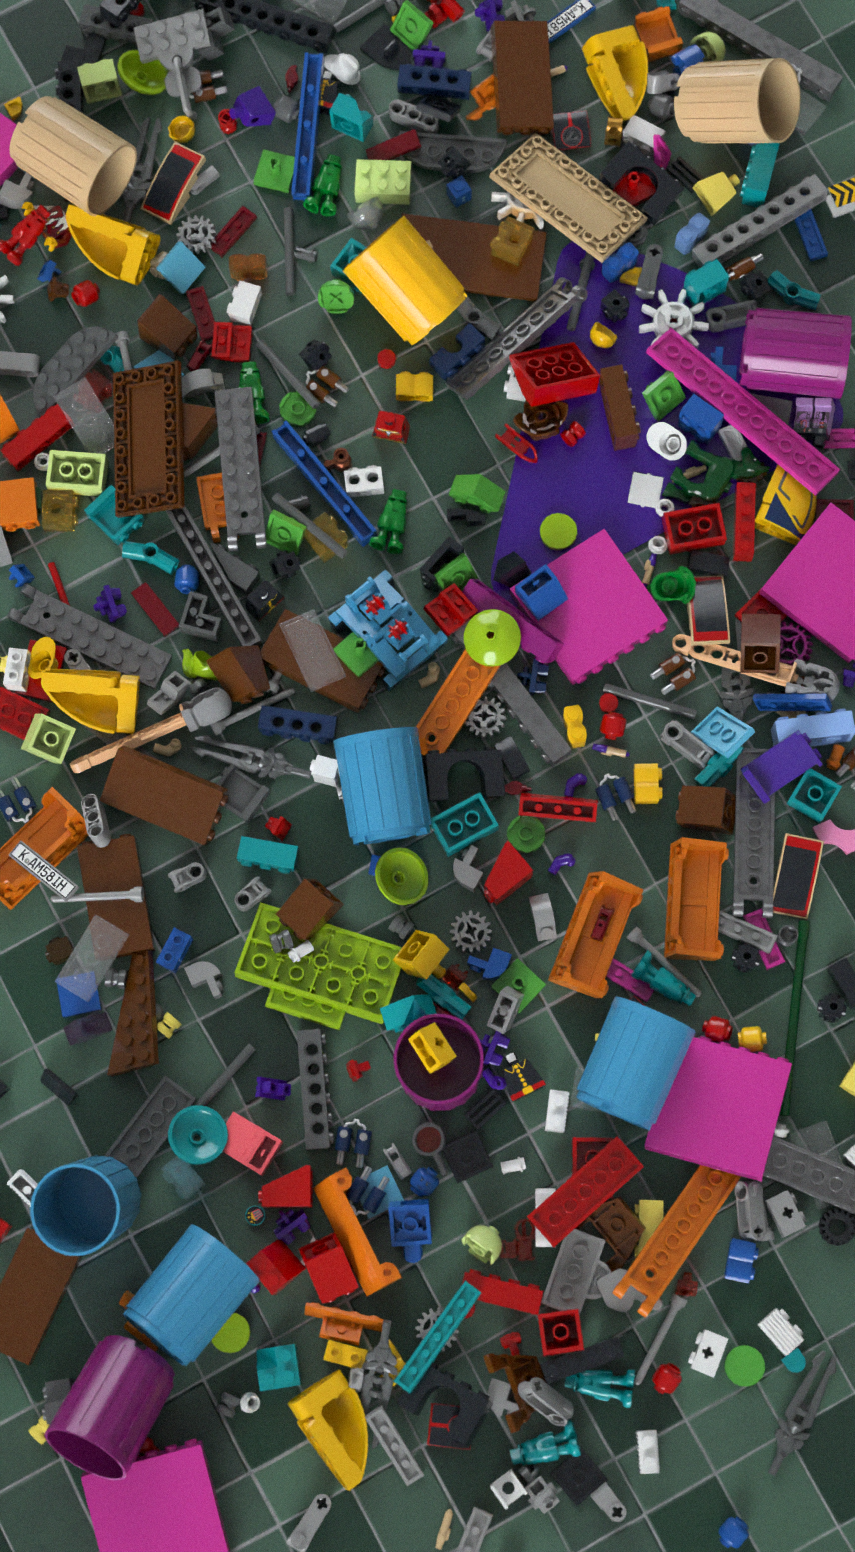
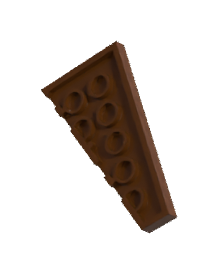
(136, 1031)

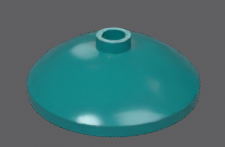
(202, 1122)

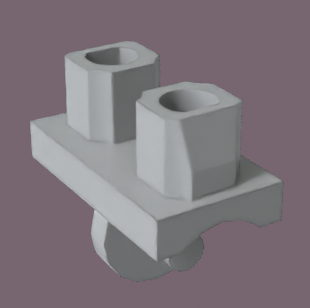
(516, 12)

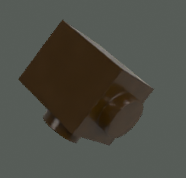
(59, 950)

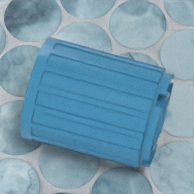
(383, 785)
(634, 1062)
(85, 1205)
(190, 1295)

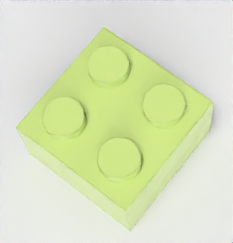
(99, 81)
(48, 738)

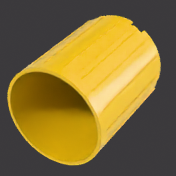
(406, 281)

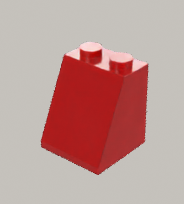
(506, 875)
(289, 1191)
(276, 1266)
(328, 1268)
(561, 1332)

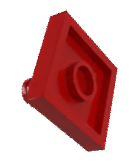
(635, 188)

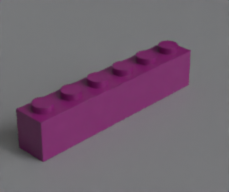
(533, 636)

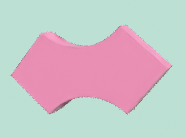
(833, 835)

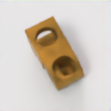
(613, 131)

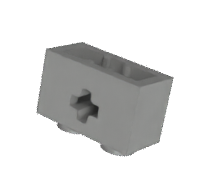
(505, 1009)
(784, 1224)

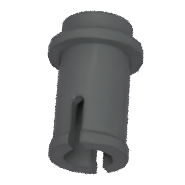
(305, 254)
(299, 503)

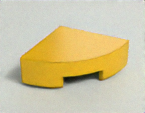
(14, 108)
(631, 276)
(465, 990)

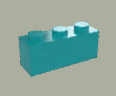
(267, 854)

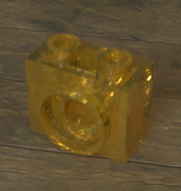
(508, 231)
(66, 518)
(328, 525)

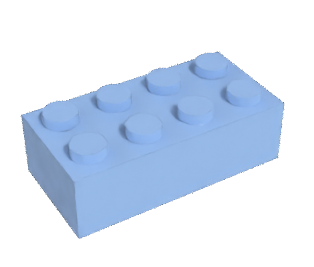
(820, 728)

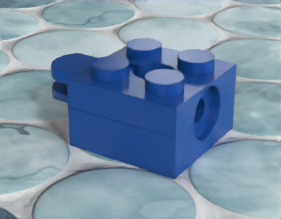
(410, 1227)

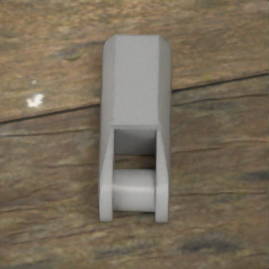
(204, 180)
(399, 1164)

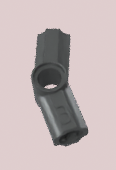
(483, 324)

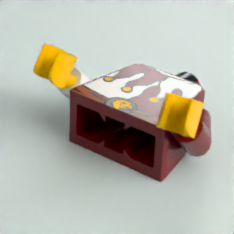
(56, 230)

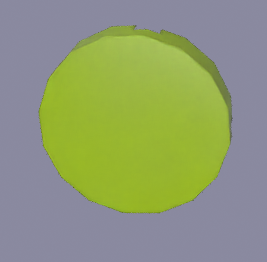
(558, 531)
(232, 1335)

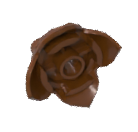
(541, 420)

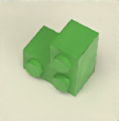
(477, 491)

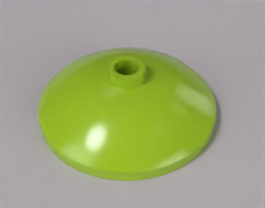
(142, 78)
(497, 649)
(410, 875)

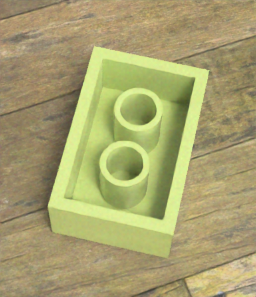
(384, 179)
(77, 472)

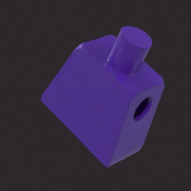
(253, 108)

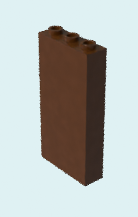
(522, 77)
(348, 691)
(164, 795)
(115, 870)
(32, 1295)

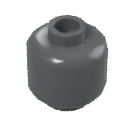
(661, 106)
(286, 109)

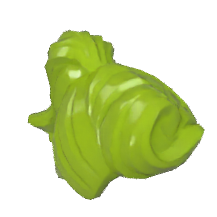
(197, 665)

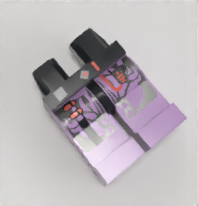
(814, 420)

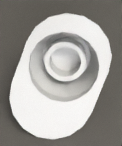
(344, 67)
(666, 441)

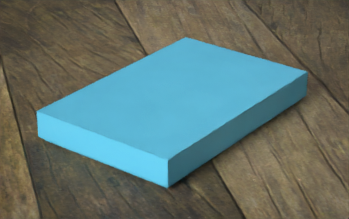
(722, 732)

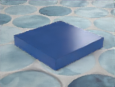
(74, 1005)

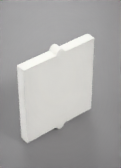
(645, 489)

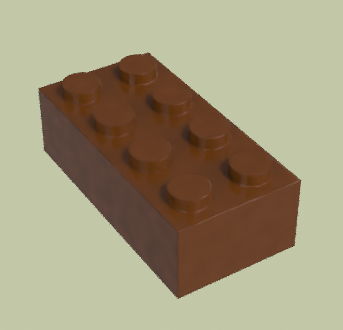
(618, 407)

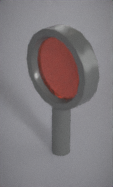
(430, 1141)

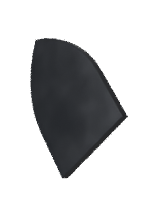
(386, 49)

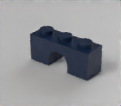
(447, 363)

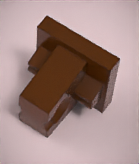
(57, 289)

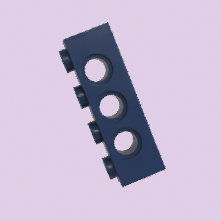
(441, 88)
(270, 714)

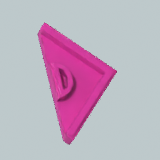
(661, 151)

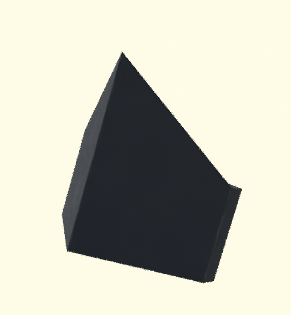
(511, 570)

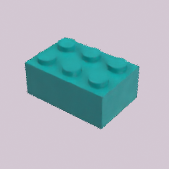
(758, 173)
(464, 824)

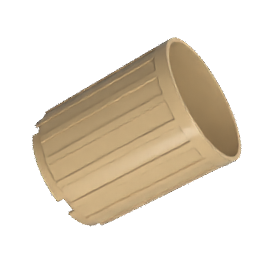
(738, 101)
(73, 155)

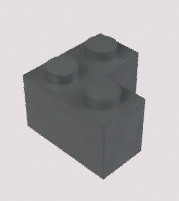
(218, 24)
(196, 621)
(55, 1393)

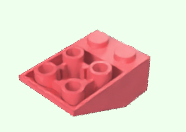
(250, 1144)

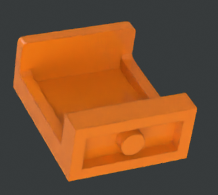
(658, 33)
(18, 504)

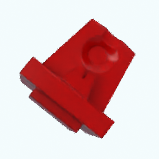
(436, 15)
(278, 827)
(355, 1070)
(510, 1341)

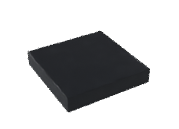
(438, 107)
(467, 1157)
(578, 1477)

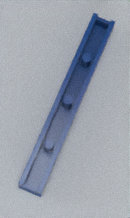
(308, 126)
(324, 483)

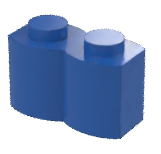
(620, 262)
(740, 1260)

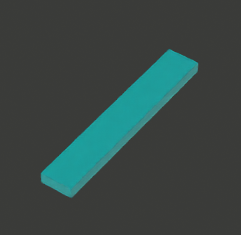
(437, 1337)

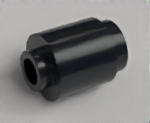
(316, 434)

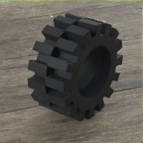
(826, 1233)

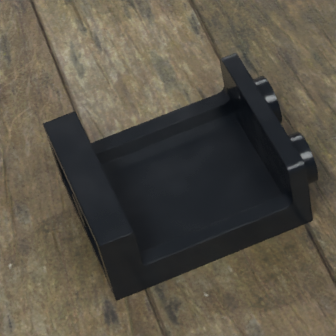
(444, 554)

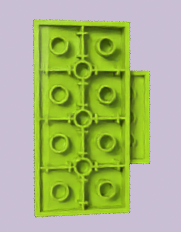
(337, 978)

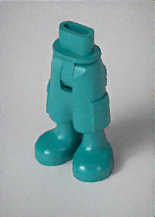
(662, 981)
(599, 1384)
(545, 1448)

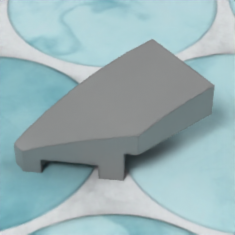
(355, 1379)

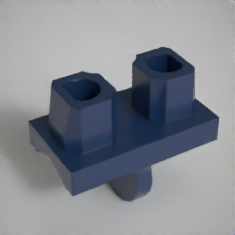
(538, 669)

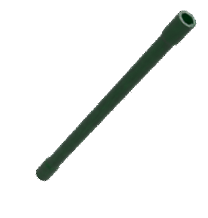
(803, 935)

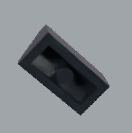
(58, 1087)

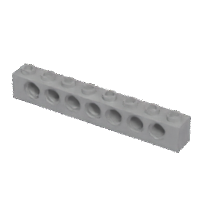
(755, 232)

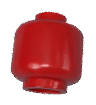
(85, 293)
(613, 725)
(717, 1029)
(667, 1378)

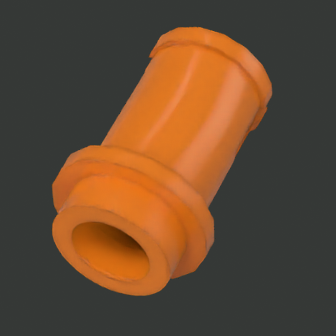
(834, 760)

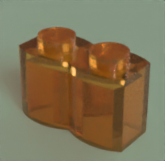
(248, 266)

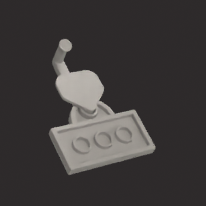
(170, 42)
(576, 1276)

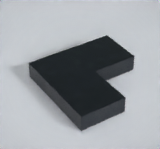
(89, 54)

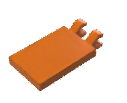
(212, 503)

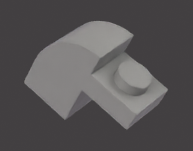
(16, 195)
(201, 381)
(170, 694)
(463, 871)
(543, 917)
(205, 972)
(498, 1394)

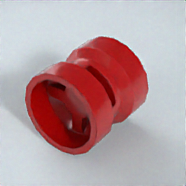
(226, 123)
(572, 434)

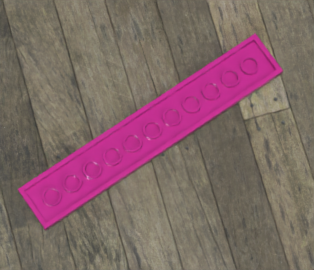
(743, 411)

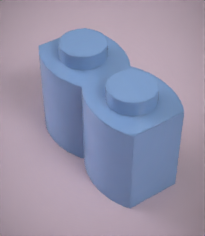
(692, 233)

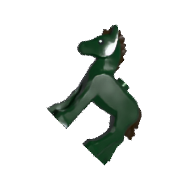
(718, 476)

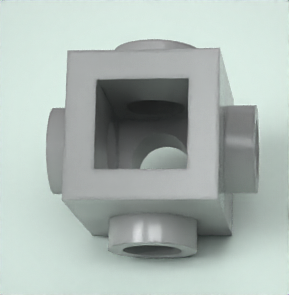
(542, 1494)

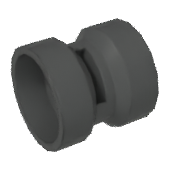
(393, 6)
(401, 926)
(788, 932)
(276, 941)
(115, 978)
(228, 1404)

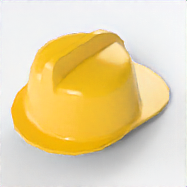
(42, 657)

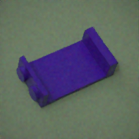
(781, 764)

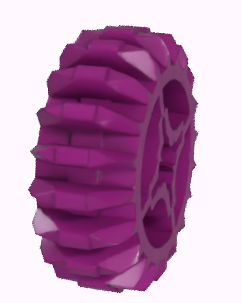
(797, 636)

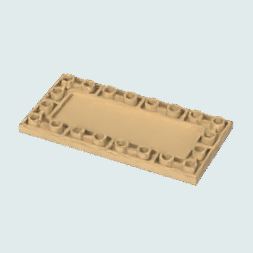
(568, 197)

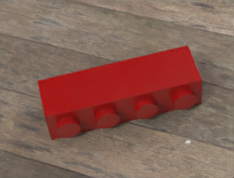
(36, 437)
(744, 521)
(558, 807)
(505, 1294)

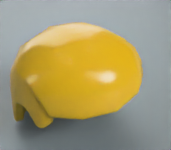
(181, 129)
(602, 336)

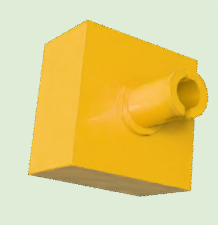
(422, 955)

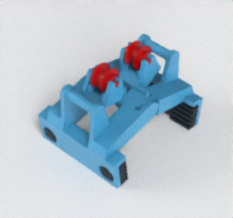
(382, 602)

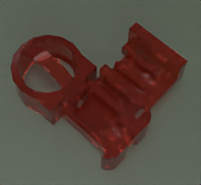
(519, 1248)

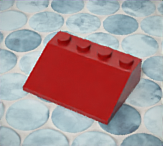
(554, 374)

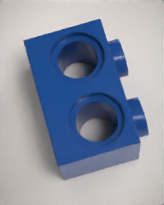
(174, 950)

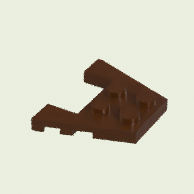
(618, 1227)
(518, 1369)

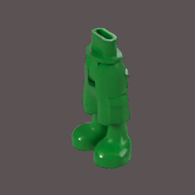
(325, 184)
(251, 378)
(392, 521)

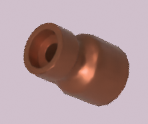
(340, 461)

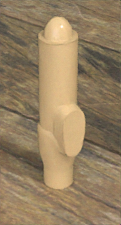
(694, 471)
(444, 1532)

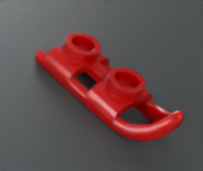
(520, 447)

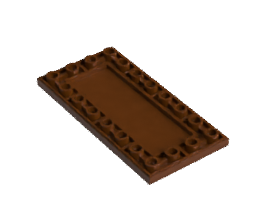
(467, 254)
(148, 439)

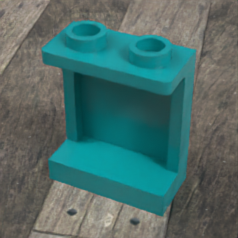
(103, 514)

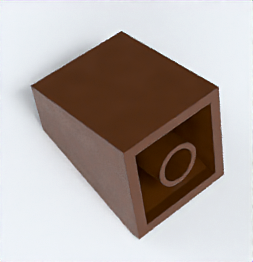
(166, 328)
(198, 426)
(760, 643)
(240, 672)
(706, 809)
(309, 909)

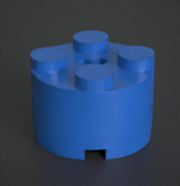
(689, 56)

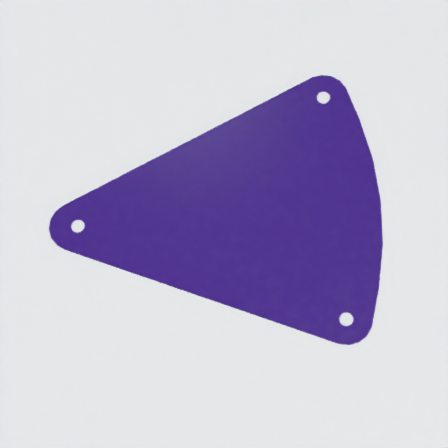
(591, 478)

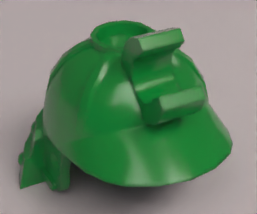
(673, 585)

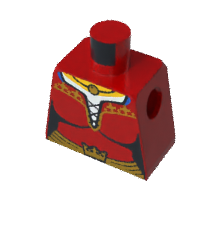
(391, 427)

